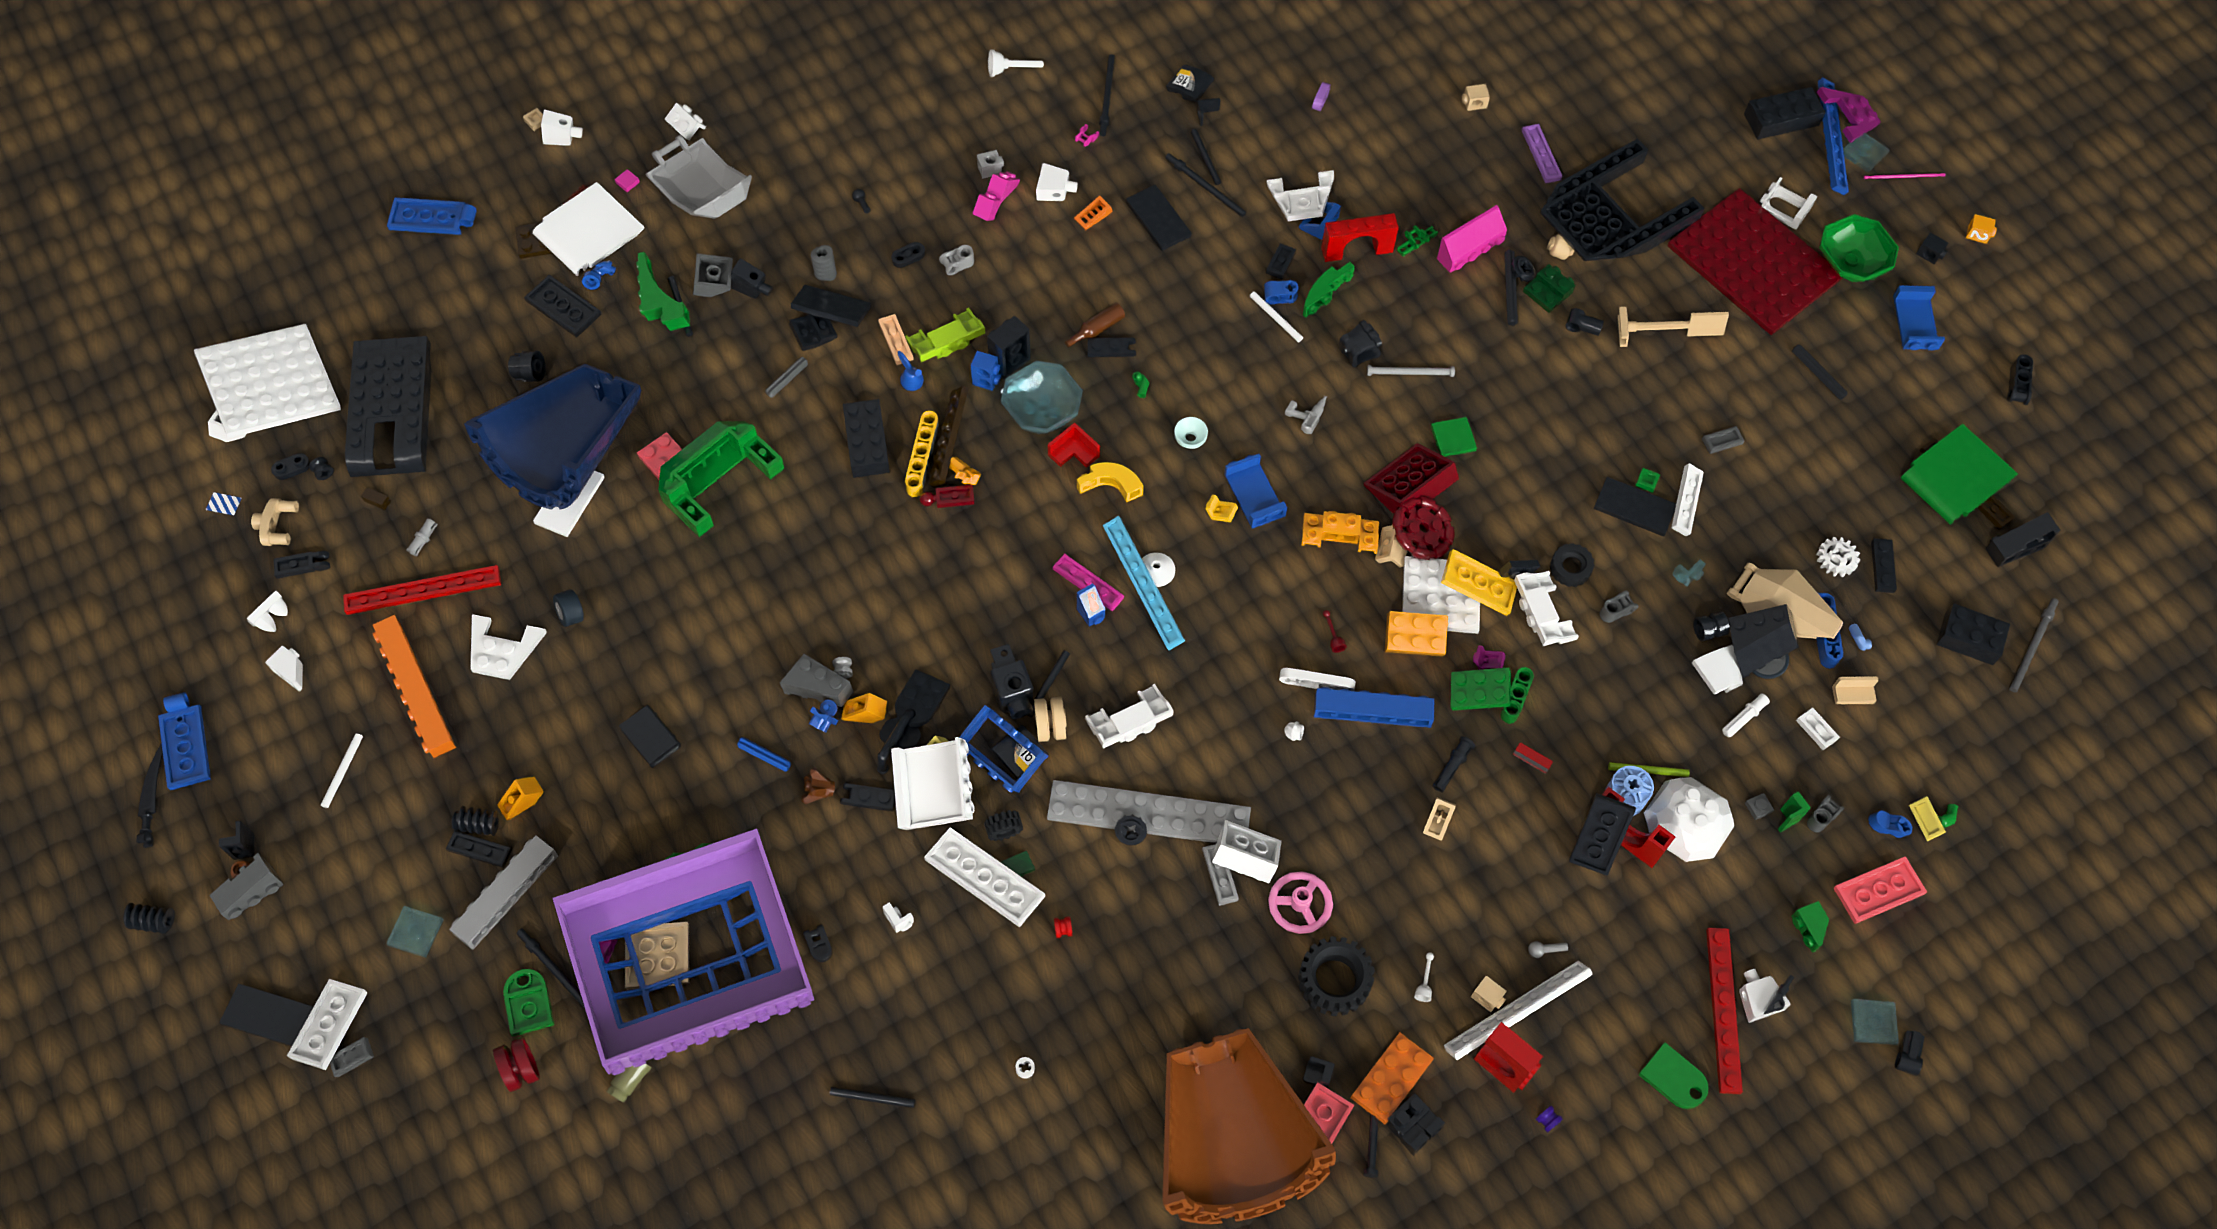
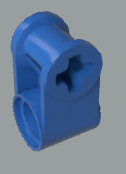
(1279, 292)

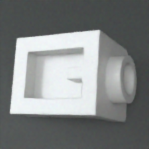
(894, 915)

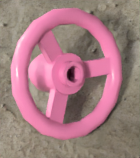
(1300, 902)

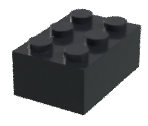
(1010, 345)
(1973, 634)

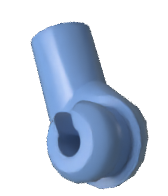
(1858, 637)

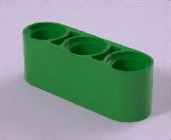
(1522, 688)

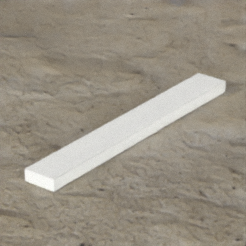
(1518, 1009)

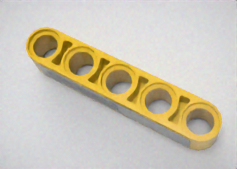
(922, 446)

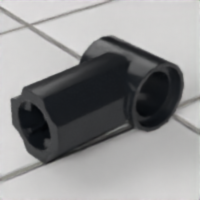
(1579, 321)
(1909, 1057)

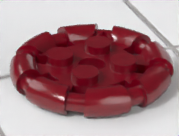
(1432, 524)

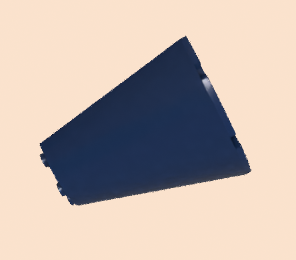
(555, 434)

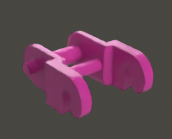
(1091, 138)

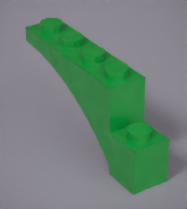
(655, 302)

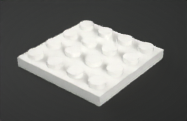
(1427, 595)

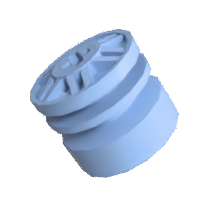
(1636, 778)

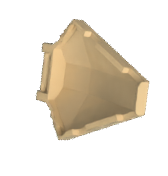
(1779, 587)

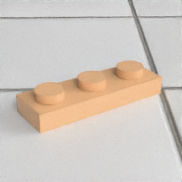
(895, 338)

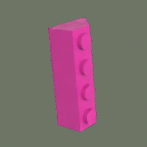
(1472, 239)

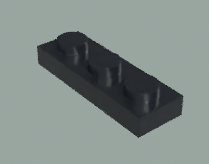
(1883, 565)

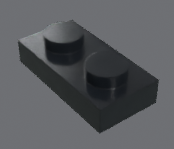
(1281, 261)
(1518, 567)

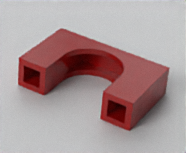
(1339, 233)
(1644, 846)
(1509, 1058)

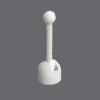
(1424, 992)

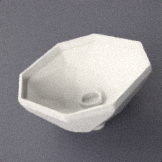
(1693, 815)

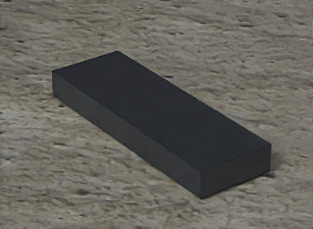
(478, 849)

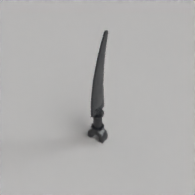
(148, 800)

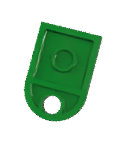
(527, 1005)
(1674, 1077)

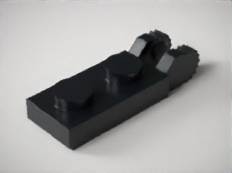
(300, 564)

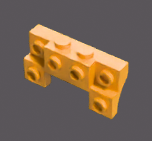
(1340, 528)

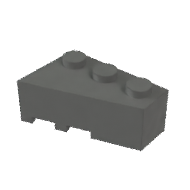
(816, 681)
(246, 888)

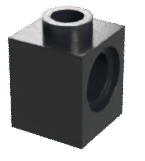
(1932, 248)

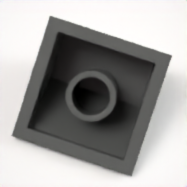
(712, 275)

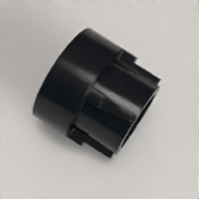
(527, 366)

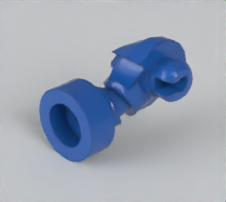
(592, 278)

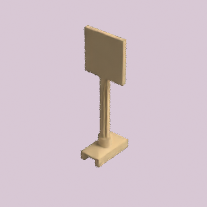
(1699, 325)

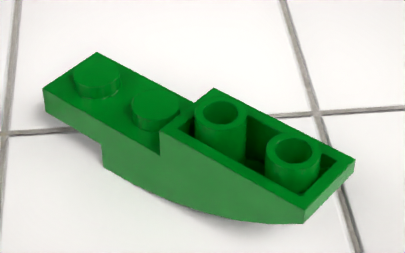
(1322, 290)

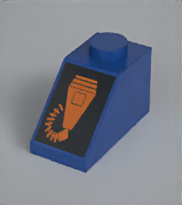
(1090, 605)

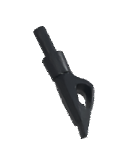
(1781, 992)

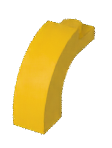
(1113, 475)

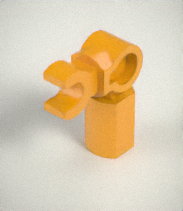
(964, 472)

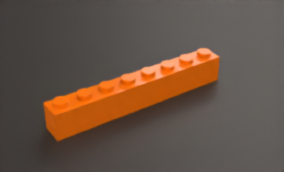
(414, 687)

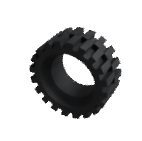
(1343, 953)

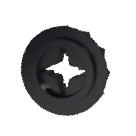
(1523, 268)
(1131, 838)

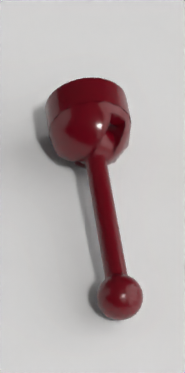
(1337, 643)

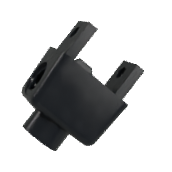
(1011, 683)

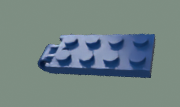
(430, 216)
(183, 742)

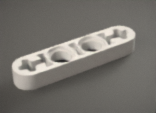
(1315, 680)

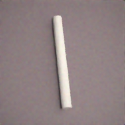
(1283, 323)
(341, 770)

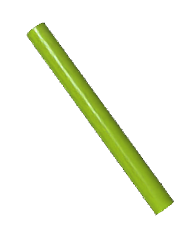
(1653, 769)

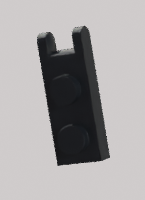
(1111, 347)
(869, 797)

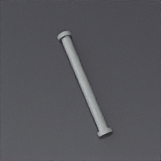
(1410, 371)

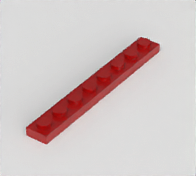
(421, 589)
(1724, 1011)

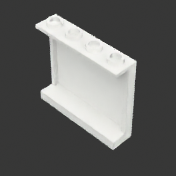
(932, 784)

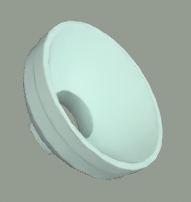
(1193, 426)

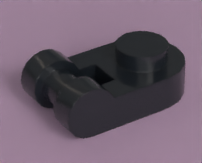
(821, 949)

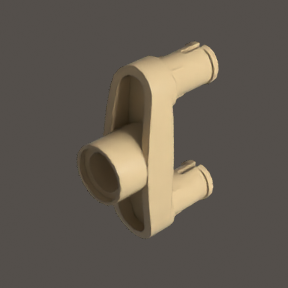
(267, 521)

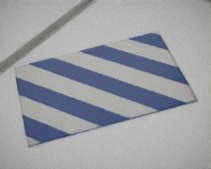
(223, 503)

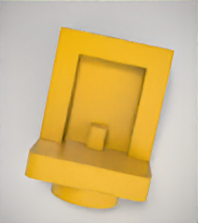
(1220, 510)

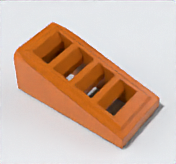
(1099, 201)

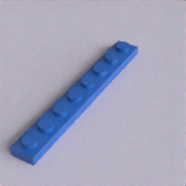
(1833, 143)

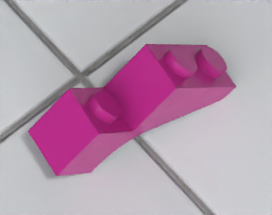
(998, 190)

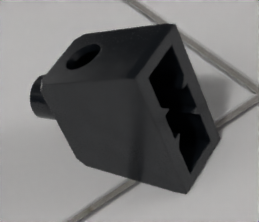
(749, 280)

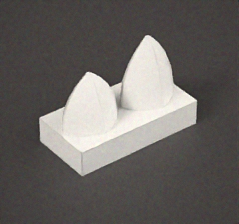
(261, 616)

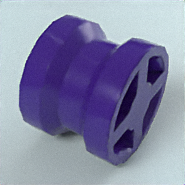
(1549, 1119)

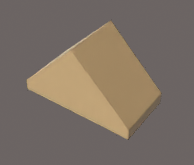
(1439, 818)

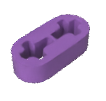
(1321, 96)

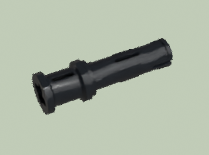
(1458, 757)

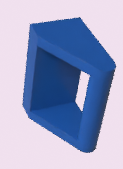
(1317, 230)

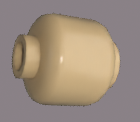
(1559, 247)

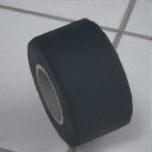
(568, 607)

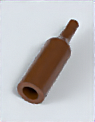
(1098, 323)

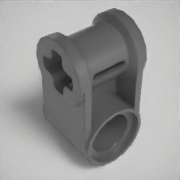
(1620, 605)
(1826, 812)

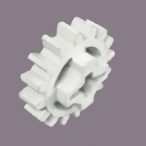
(1838, 557)

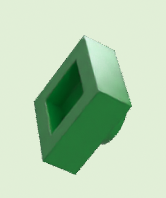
(1647, 480)

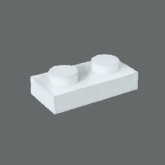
(1817, 728)

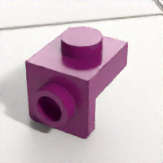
(1488, 659)

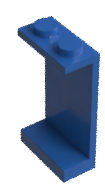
(1916, 317)
(1254, 491)

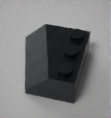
(1762, 637)

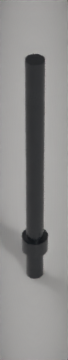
(1104, 118)
(1181, 166)
(534, 947)

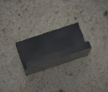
(241, 845)

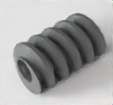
(823, 263)

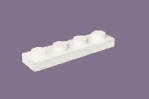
(1687, 499)

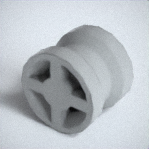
(842, 667)

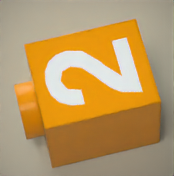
(1981, 229)

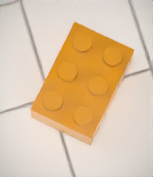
(1416, 633)

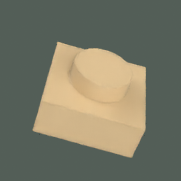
(533, 119)

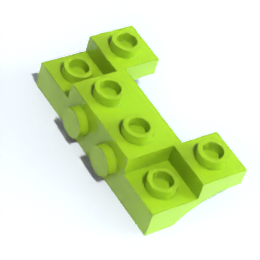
(947, 338)

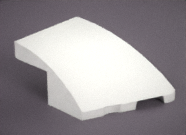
(1719, 670)

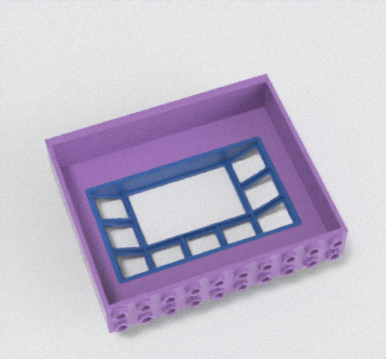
(663, 894)

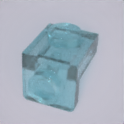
(1686, 577)

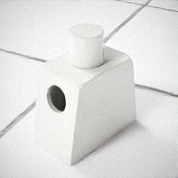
(558, 129)
(1054, 184)
(1758, 995)

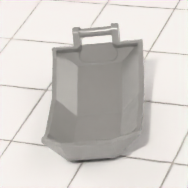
(698, 179)

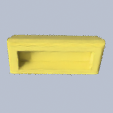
(1927, 818)

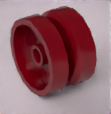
(516, 1064)

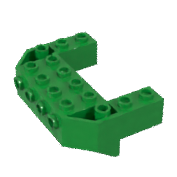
(708, 460)

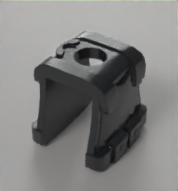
(1360, 344)

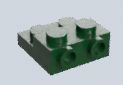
(1549, 288)

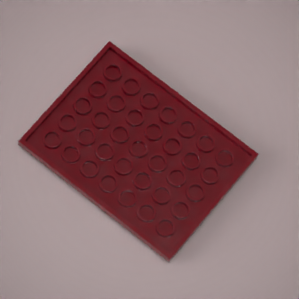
(1755, 261)

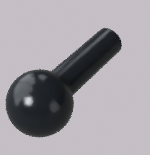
(859, 196)

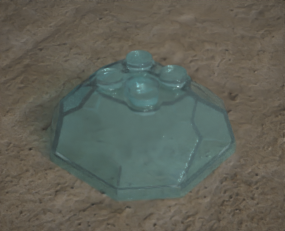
(1041, 397)

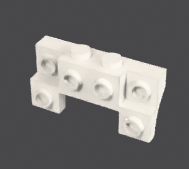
(1540, 609)
(1132, 720)

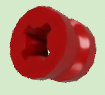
(1063, 927)

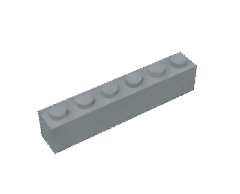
(503, 892)

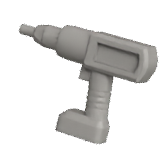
(1310, 418)

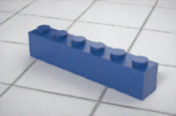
(1374, 707)

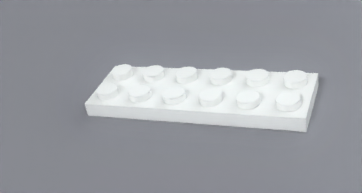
(984, 877)

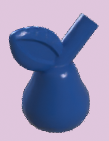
(912, 377)

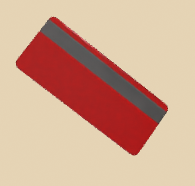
(1533, 757)

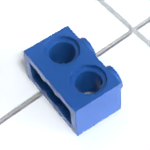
(985, 371)

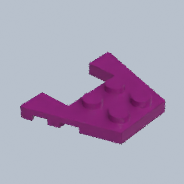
(1855, 109)

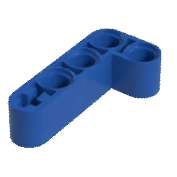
(1830, 651)

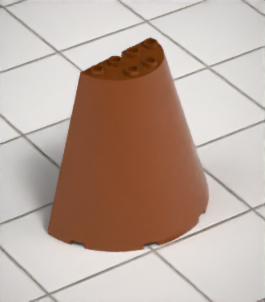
(1236, 1134)

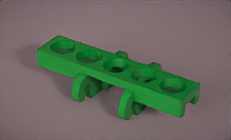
(1421, 233)

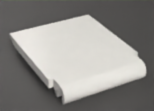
(587, 229)

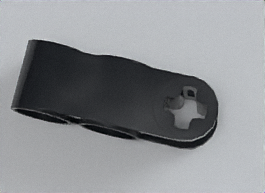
(2021, 380)

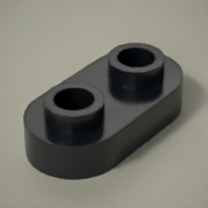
(907, 254)
(290, 466)

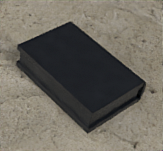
(650, 736)

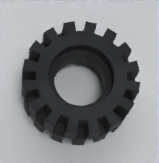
(1003, 825)

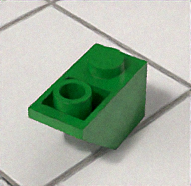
(1812, 924)

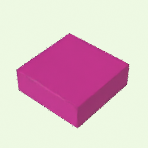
(627, 180)

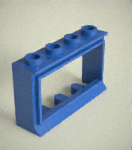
(994, 771)

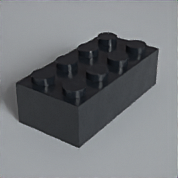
(1784, 113)
(866, 438)

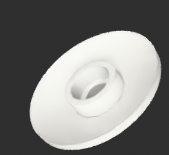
(1163, 574)

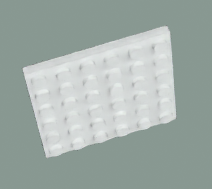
(266, 380)

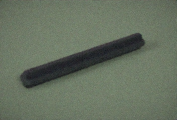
(1511, 289)

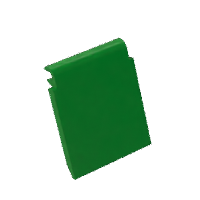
(1958, 474)

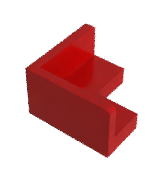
(1073, 443)

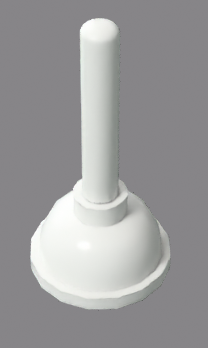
(997, 63)

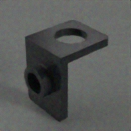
(1207, 105)

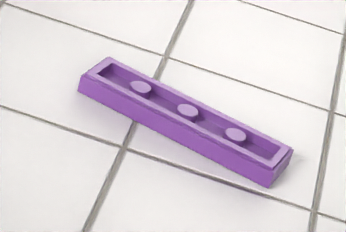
(1542, 153)

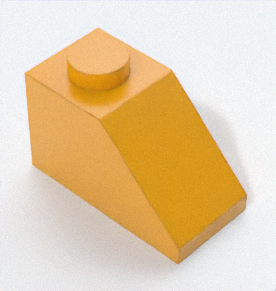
(864, 709)
(520, 796)

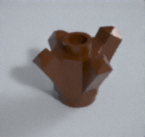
(817, 786)

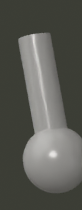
(1537, 949)

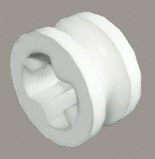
(1022, 1061)

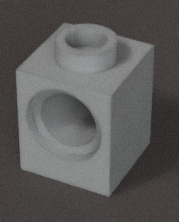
(989, 163)

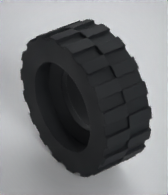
(1575, 551)

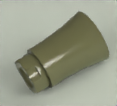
(625, 1082)

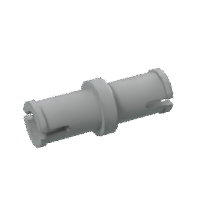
(422, 537)

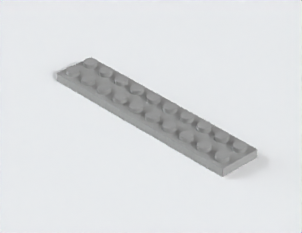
(1161, 813)

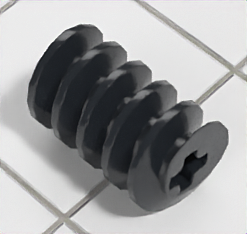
(475, 821)
(148, 918)

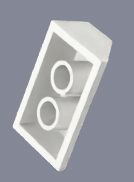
(1247, 851)

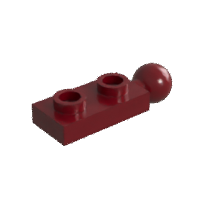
(949, 496)

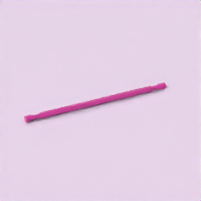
(1904, 176)

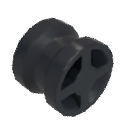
(321, 468)

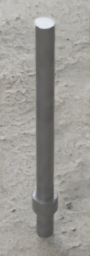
(2046, 617)

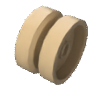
(1050, 719)

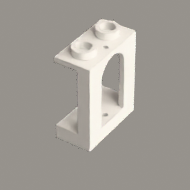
(1776, 190)

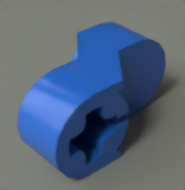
(1890, 824)

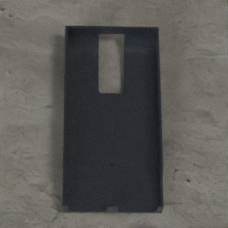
(389, 385)

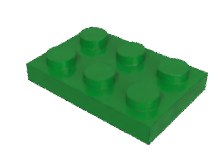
(1481, 689)

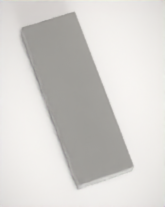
(1221, 878)

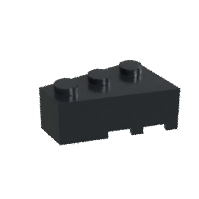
(2023, 540)

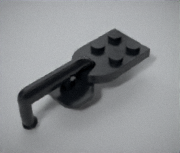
(913, 709)

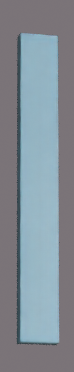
(1144, 583)

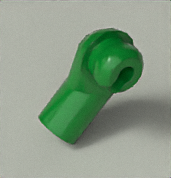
(1142, 382)
(1950, 817)

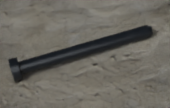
(1370, 1171)

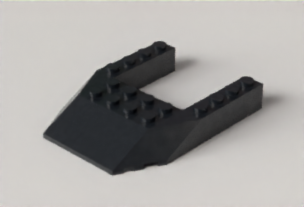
(1597, 224)

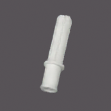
(1752, 709)

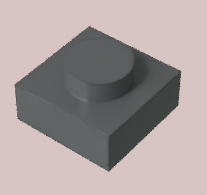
(1759, 806)

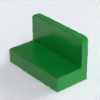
(1794, 811)

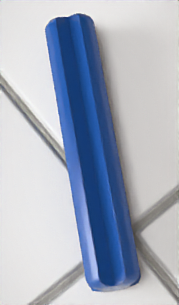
(764, 754)

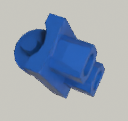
(823, 718)

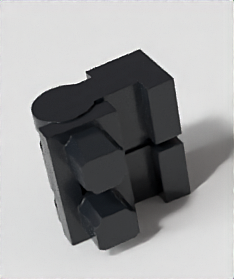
(1414, 1124)

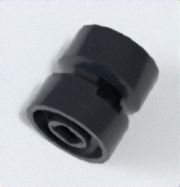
(1713, 625)

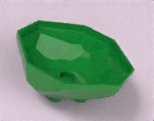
(1858, 248)

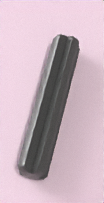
(786, 377)

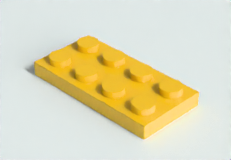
(1479, 582)

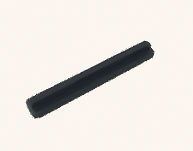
(1819, 371)

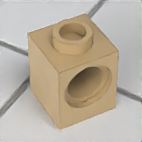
(1476, 97)
(1489, 994)

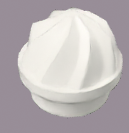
(1294, 731)

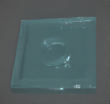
(1865, 152)
(414, 931)
(1874, 1022)

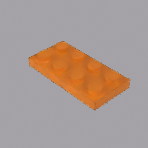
(1392, 1078)

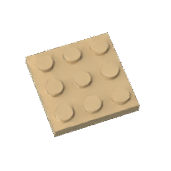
(661, 954)

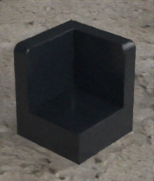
(1318, 1071)

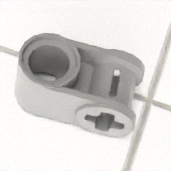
(957, 260)

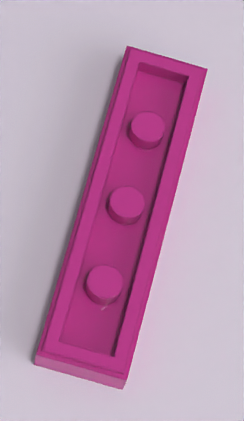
(1082, 578)

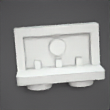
(684, 121)

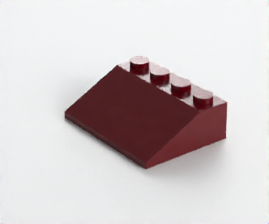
(1412, 475)

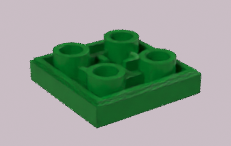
(1453, 437)

